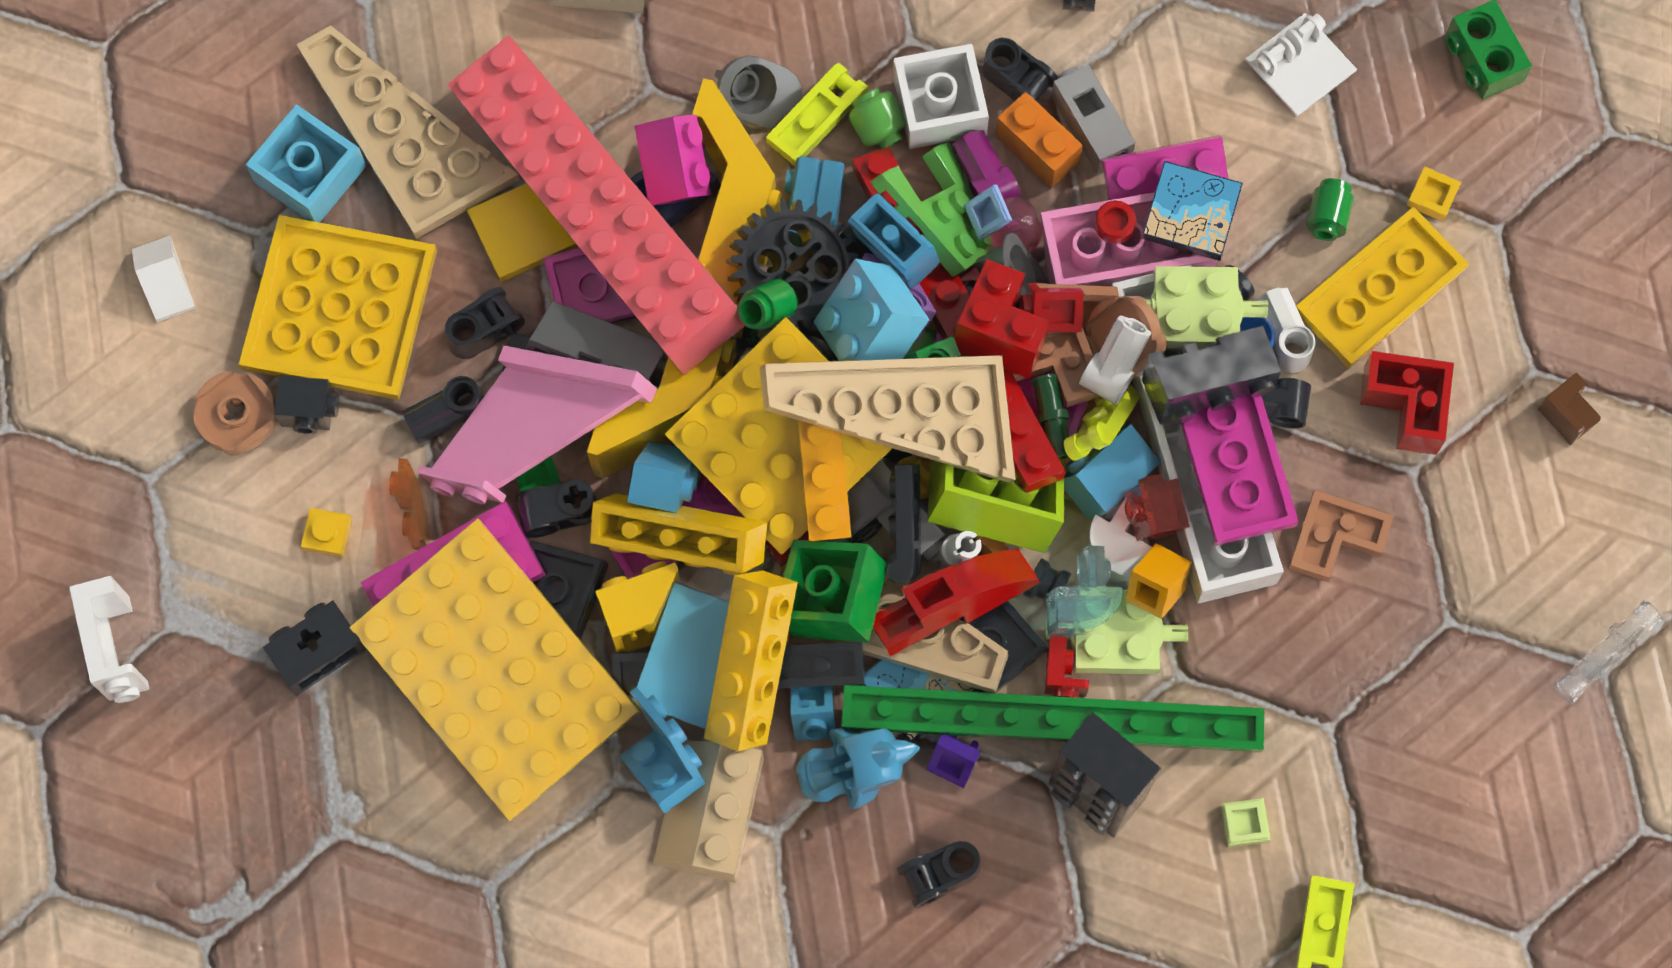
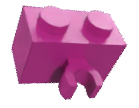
(673, 159)

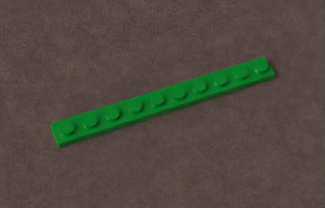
(1050, 717)

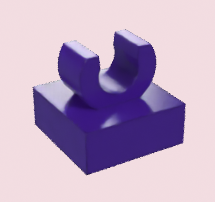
(954, 759)

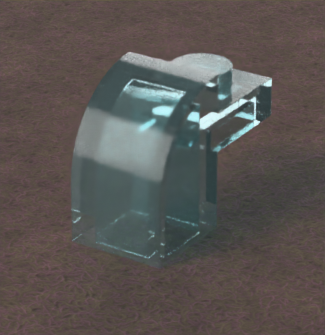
(1085, 607)

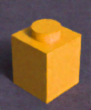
(1158, 581)

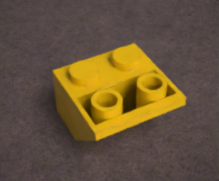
(637, 605)

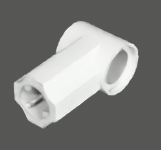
(1288, 330)
(1112, 367)

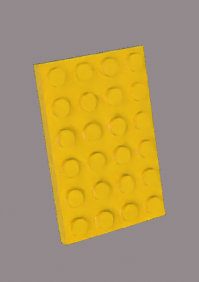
(494, 669)

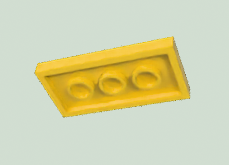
(1381, 287)

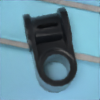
(1023, 73)
(488, 318)
(551, 507)
(938, 873)

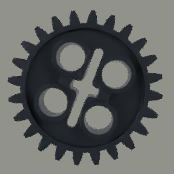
(769, 238)

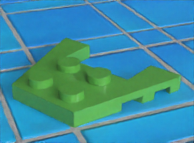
(942, 215)

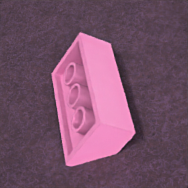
(1082, 258)

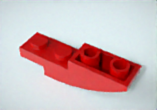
(952, 593)

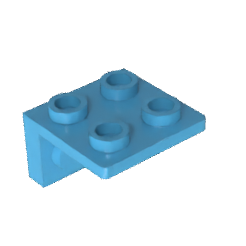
(660, 760)

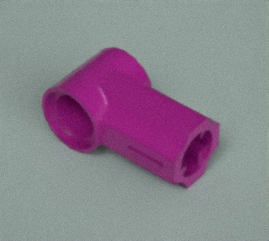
(983, 165)

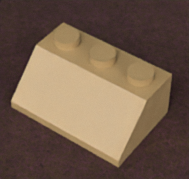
(711, 825)

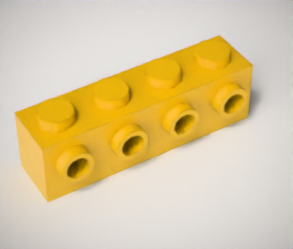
(688, 536)
(750, 660)

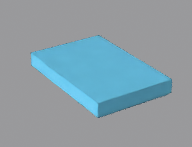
(685, 654)

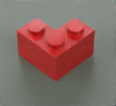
(994, 324)
(1415, 388)

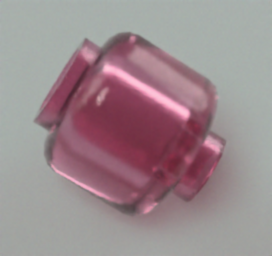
(1024, 224)

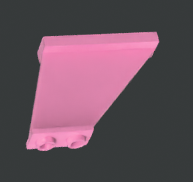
(528, 416)

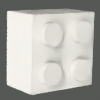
(940, 95)

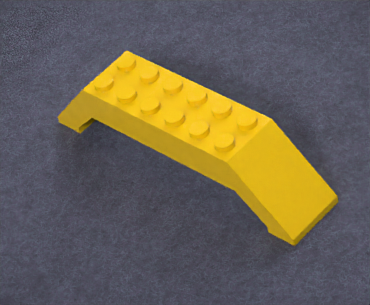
(745, 189)

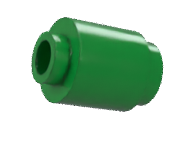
(1330, 209)
(767, 304)

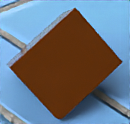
(1569, 410)

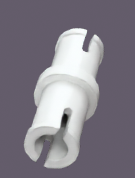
(957, 549)

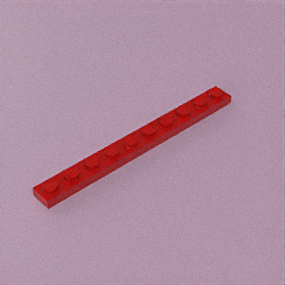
(1033, 455)

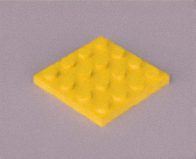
(338, 306)
(755, 452)

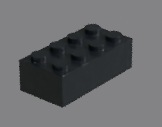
(1102, 776)

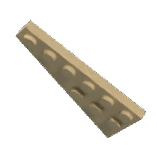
(411, 146)

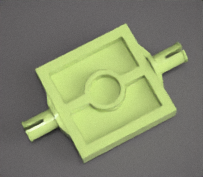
(1200, 304)
(1125, 642)

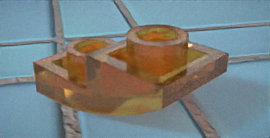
(410, 496)

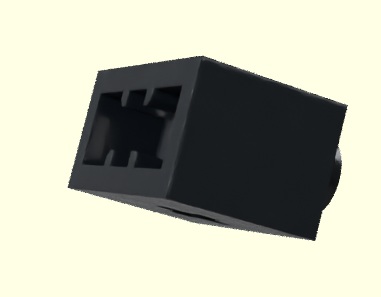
(297, 662)

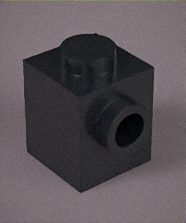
(306, 404)

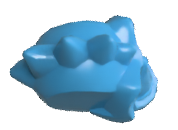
(853, 766)

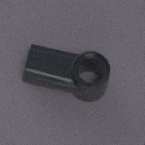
(1288, 403)
(441, 409)

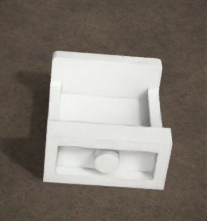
(93, 605)

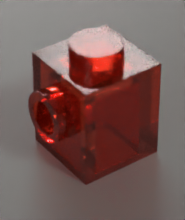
(1156, 508)

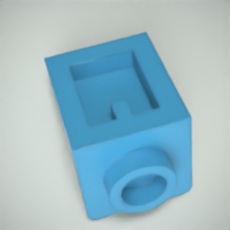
(812, 712)

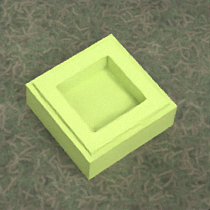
(1245, 822)

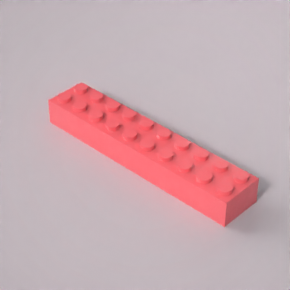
(598, 205)

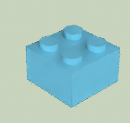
(306, 165)
(871, 314)

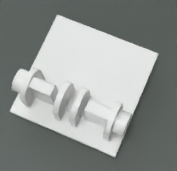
(1301, 63)

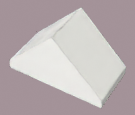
(162, 279)

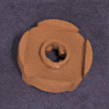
(1134, 307)
(241, 434)

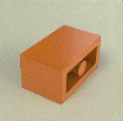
(1038, 140)

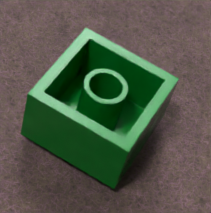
(834, 589)

